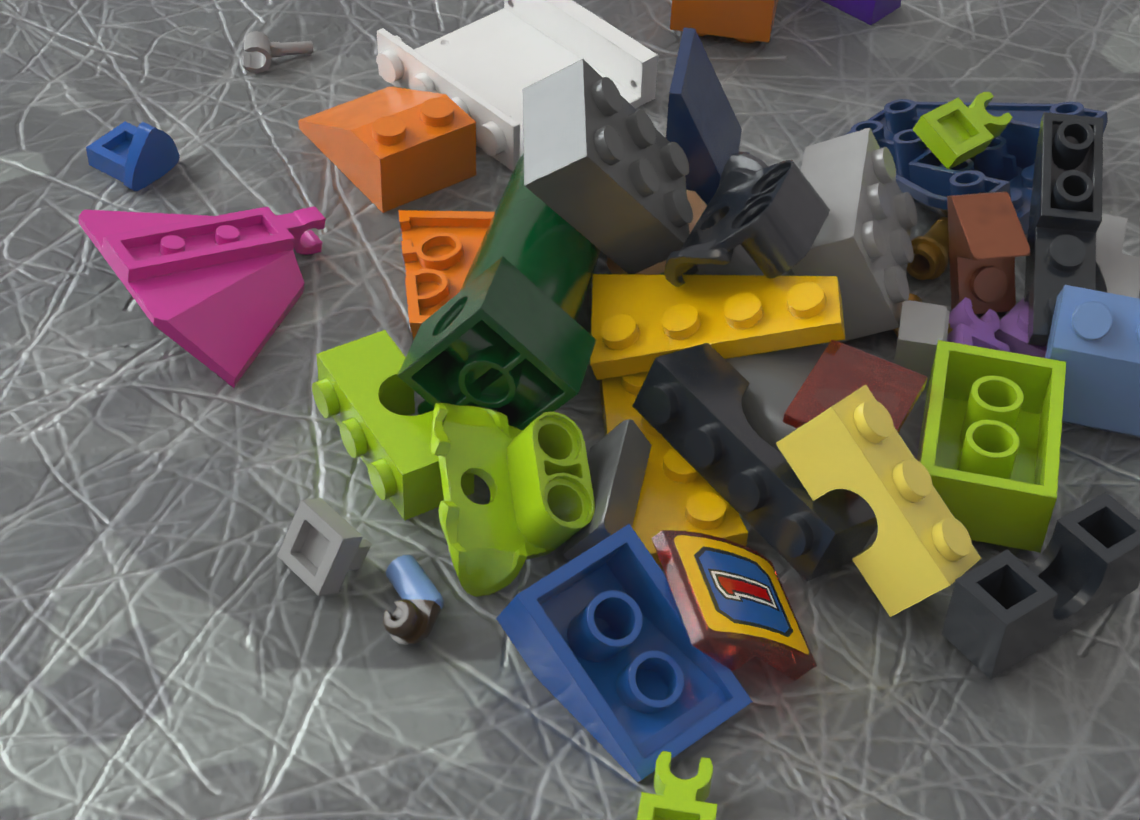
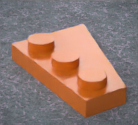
(438, 256)

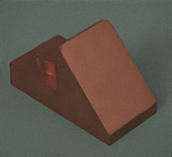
(983, 250)

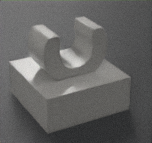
(322, 547)

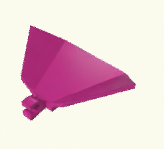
(210, 279)

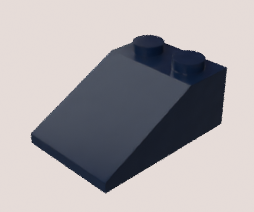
(701, 117)

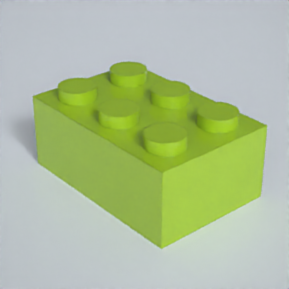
(994, 440)

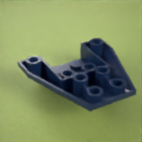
(1002, 167)

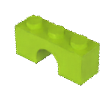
(372, 411)

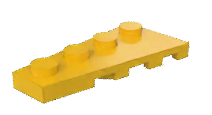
(736, 314)
(671, 490)

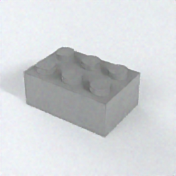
(865, 232)

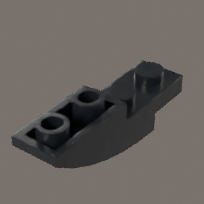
(1062, 215)

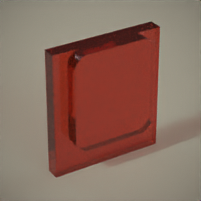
(844, 371)

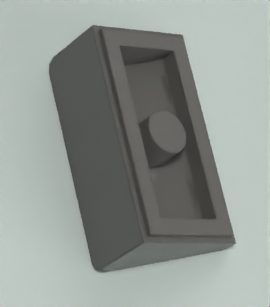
(617, 476)

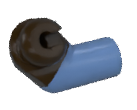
(419, 602)

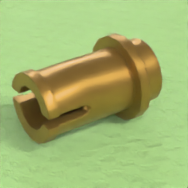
(930, 252)

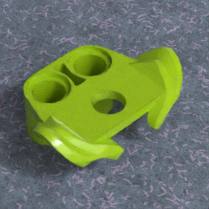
(535, 486)

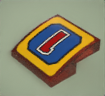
(732, 602)

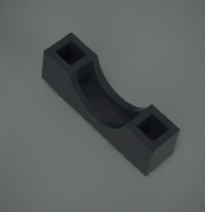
(698, 409)

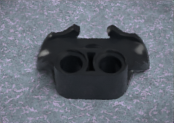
(762, 209)

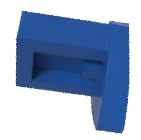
(134, 154)

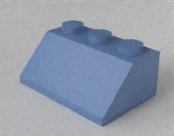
(1101, 348)

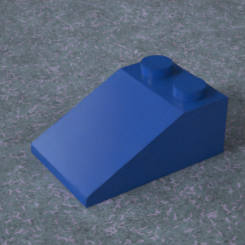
(619, 654)

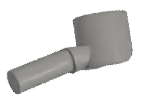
(265, 49)

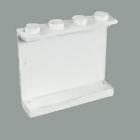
(509, 50)

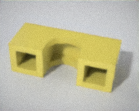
(918, 538)

